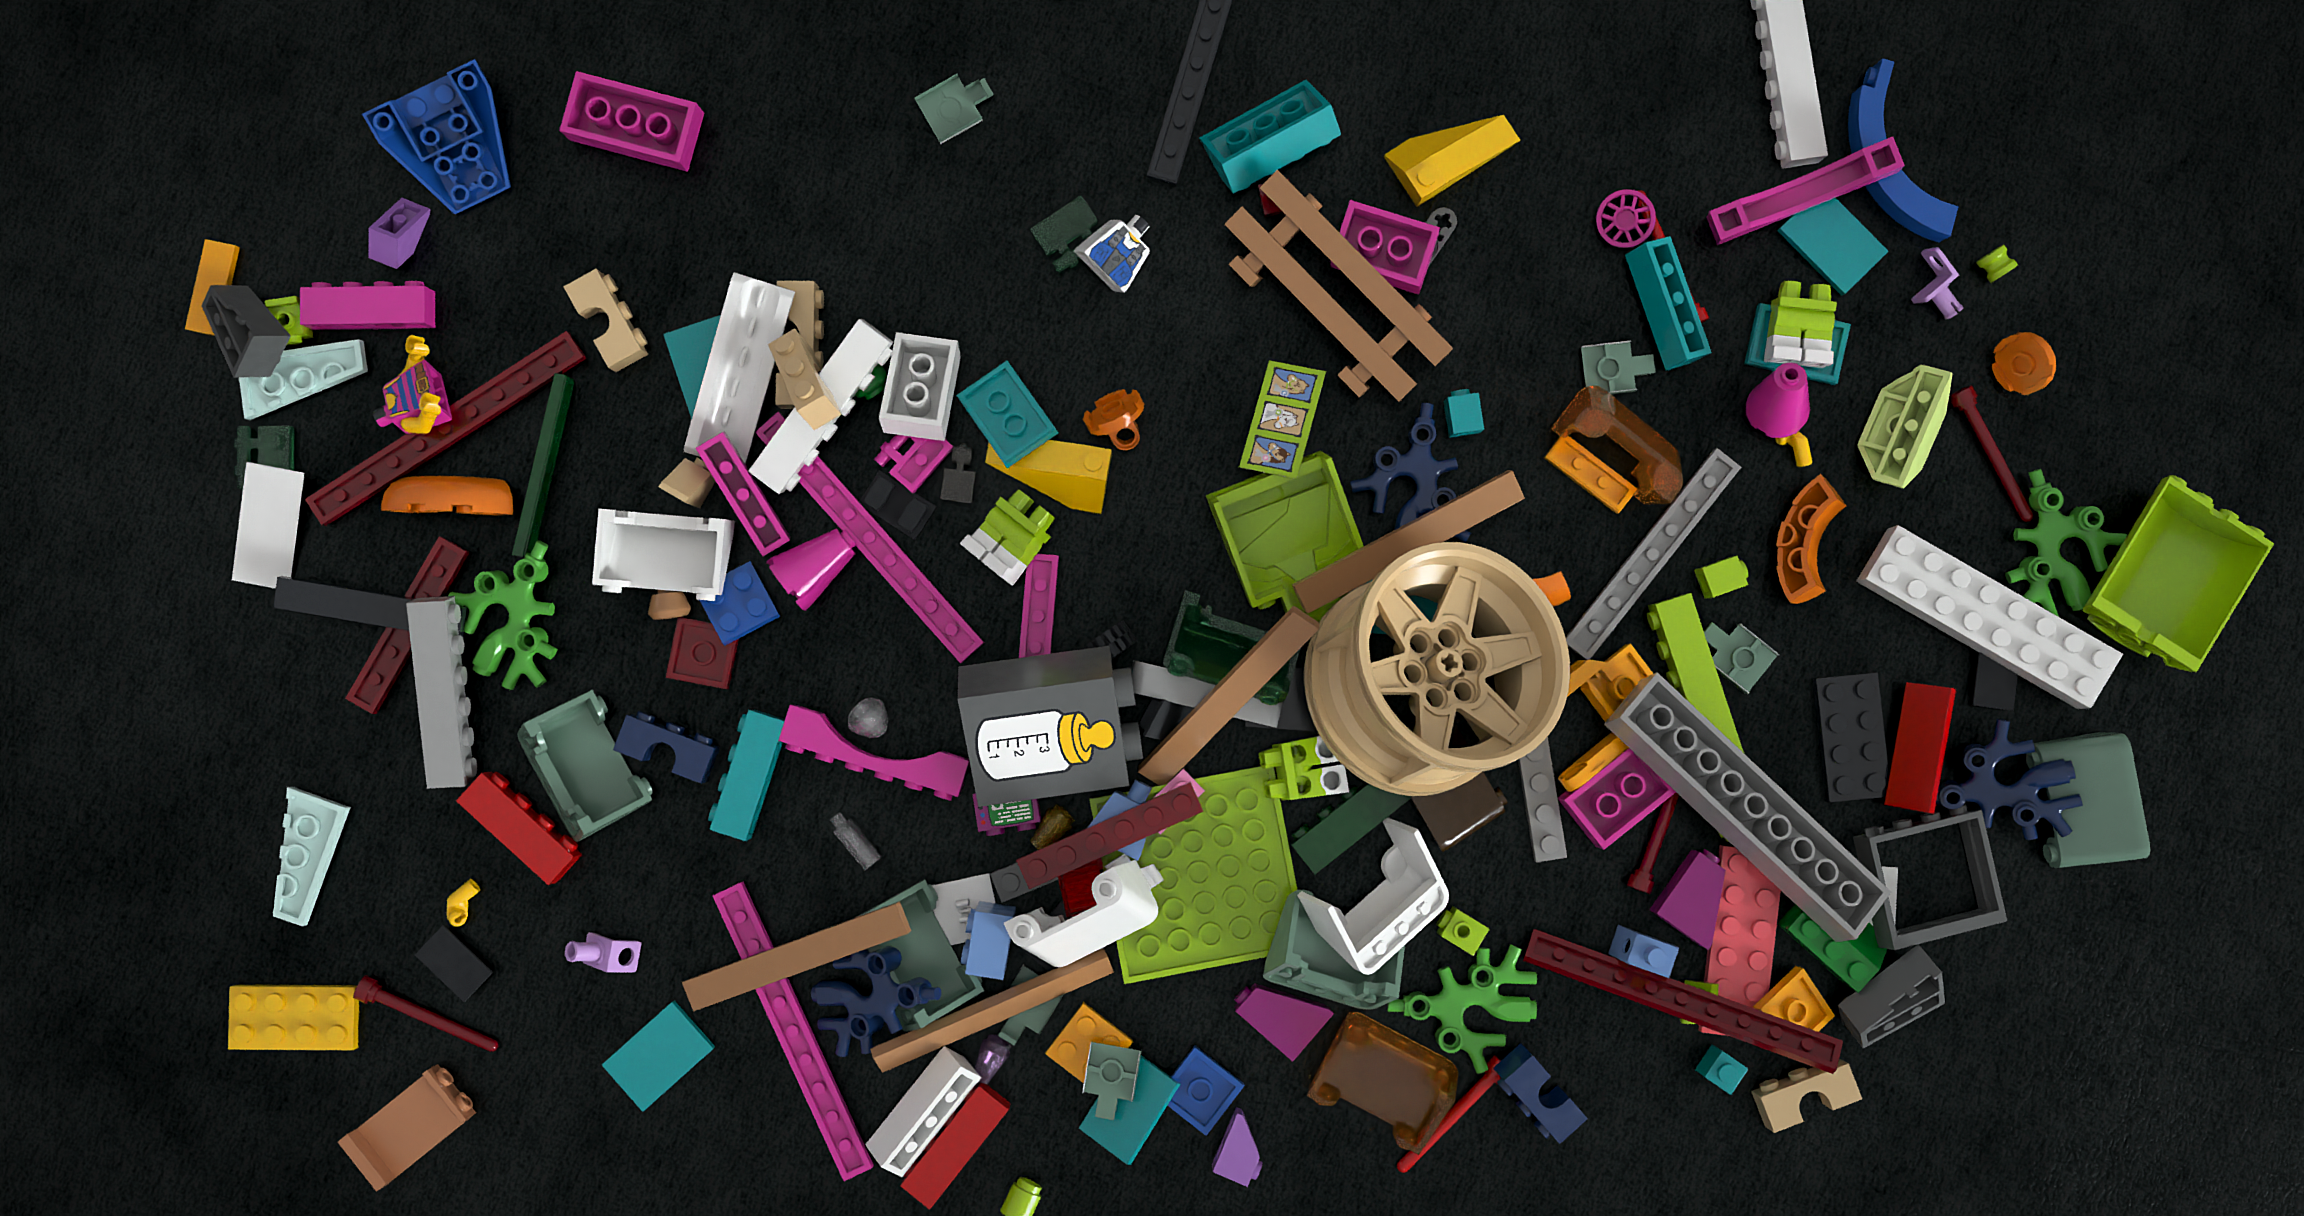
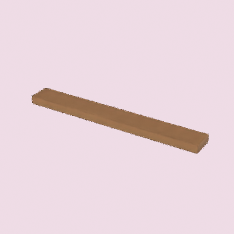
(1429, 528)
(1229, 696)
(797, 956)
(992, 1010)

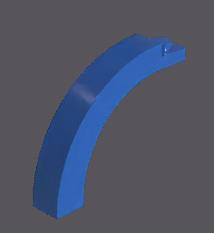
(1894, 193)

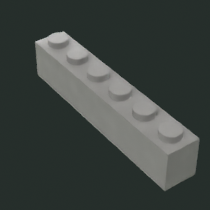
(441, 691)

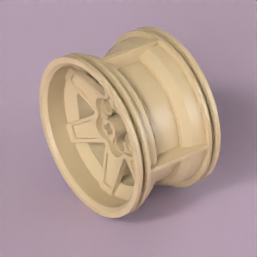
(1515, 643)

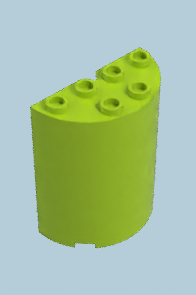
(2177, 576)

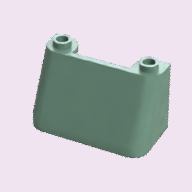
(580, 768)
(2112, 814)
(929, 956)
(1309, 964)

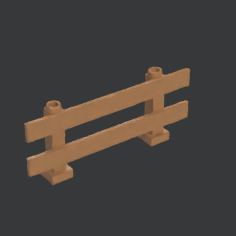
(1269, 251)

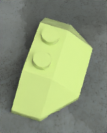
(1905, 425)

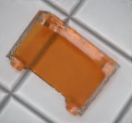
(1598, 412)
(1387, 1078)

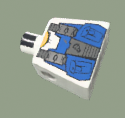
(1116, 252)

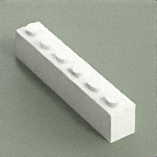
(1790, 82)
(843, 375)

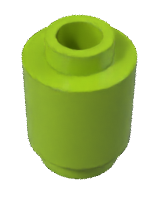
(1022, 1198)

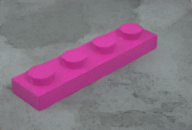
(1039, 606)

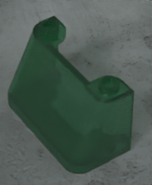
(1210, 646)

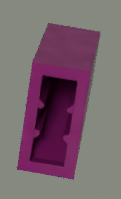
(1693, 897)
(1282, 1017)

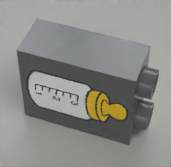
(1047, 725)

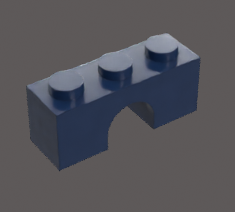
(693, 754)
(1524, 1077)

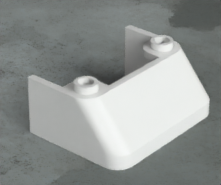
(1392, 911)

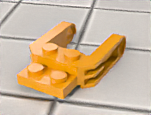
(1605, 687)

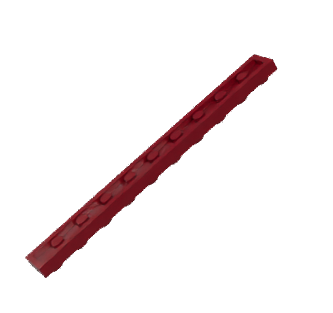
(467, 416)
(1684, 1001)

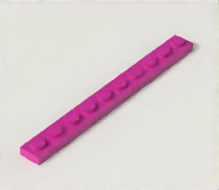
(883, 553)
(796, 1038)

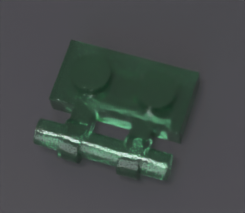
(1062, 228)
(274, 448)

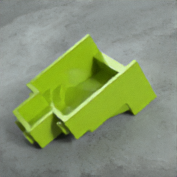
(1285, 530)

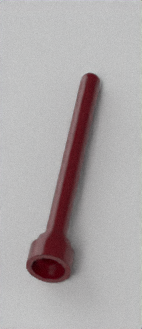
(1966, 402)
(1642, 878)
(371, 991)

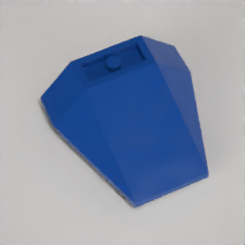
(447, 137)

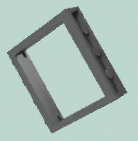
(1981, 868)

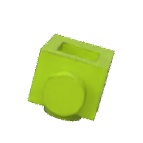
(289, 308)

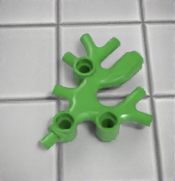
(2048, 536)
(519, 600)
(1455, 998)

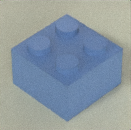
(989, 943)

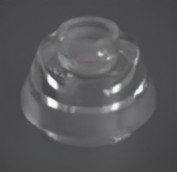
(868, 718)

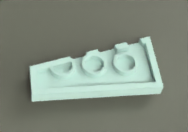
(301, 375)
(308, 846)

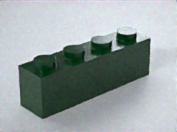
(1344, 824)

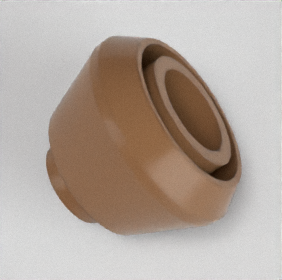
(668, 605)

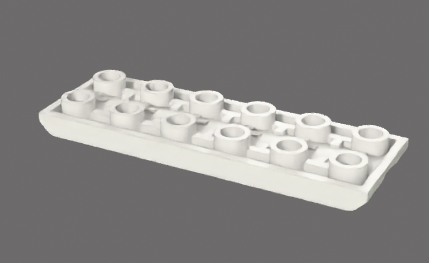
(739, 364)

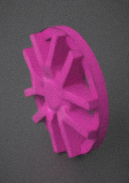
(1626, 218)

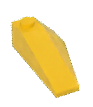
(1444, 157)
(1062, 471)

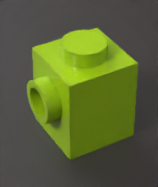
(1461, 930)

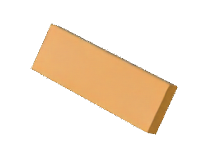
(215, 268)
(1590, 473)

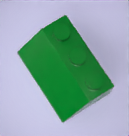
(1849, 961)

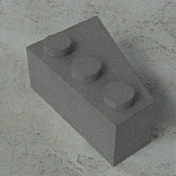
(245, 330)
(1894, 998)

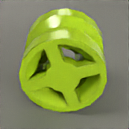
(1997, 263)

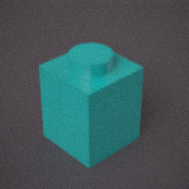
(1463, 413)
(1721, 1069)

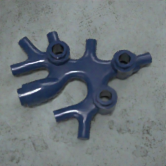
(1418, 465)
(2022, 795)
(869, 1012)

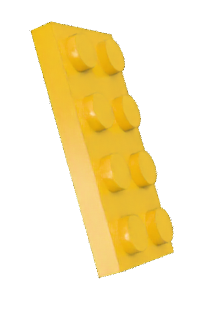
(293, 1017)

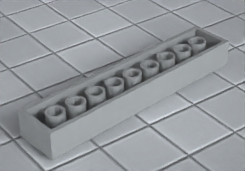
(1748, 808)

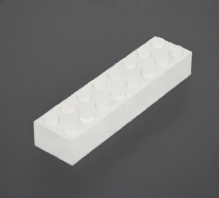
(1989, 617)

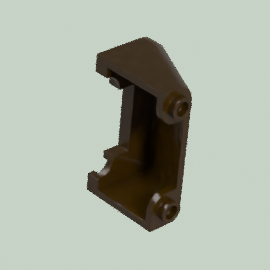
(1463, 809)

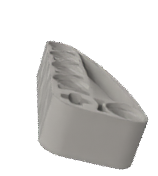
(1160, 684)

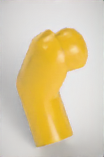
(1800, 446)
(458, 902)

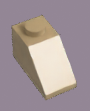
(689, 482)

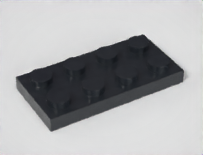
(1851, 737)

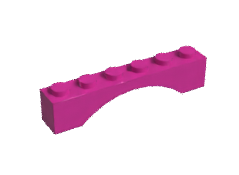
(1806, 191)
(814, 732)

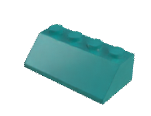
(1271, 136)

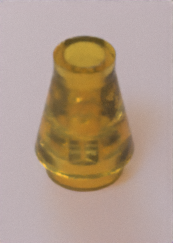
(1052, 827)

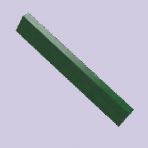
(543, 464)

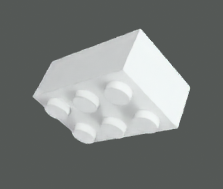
(920, 386)

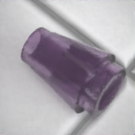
(991, 1057)

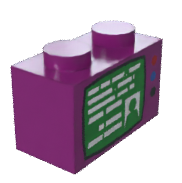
(997, 817)

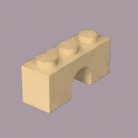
(621, 342)
(799, 372)
(1780, 1099)

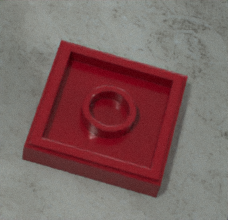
(700, 655)

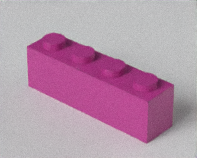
(367, 306)
(743, 493)

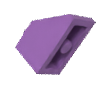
(397, 233)
(1237, 1153)

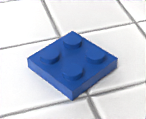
(741, 606)
(1203, 1091)

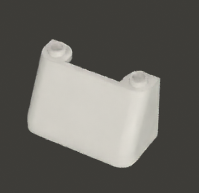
(662, 552)
(1121, 909)

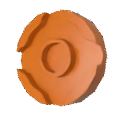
(2024, 363)
(1115, 413)

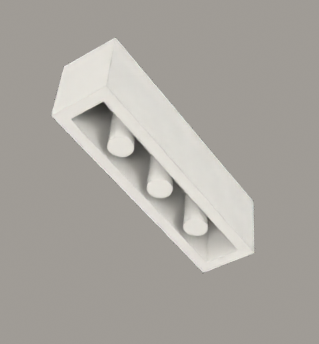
(922, 1111)

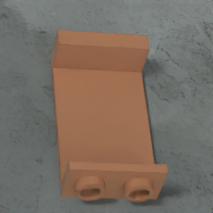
(407, 1127)

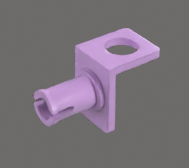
(1938, 288)
(603, 953)

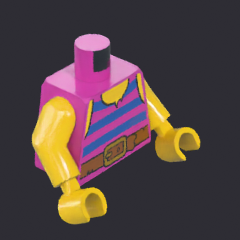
(416, 396)

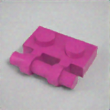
(917, 462)

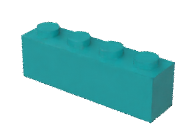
(1668, 303)
(748, 775)

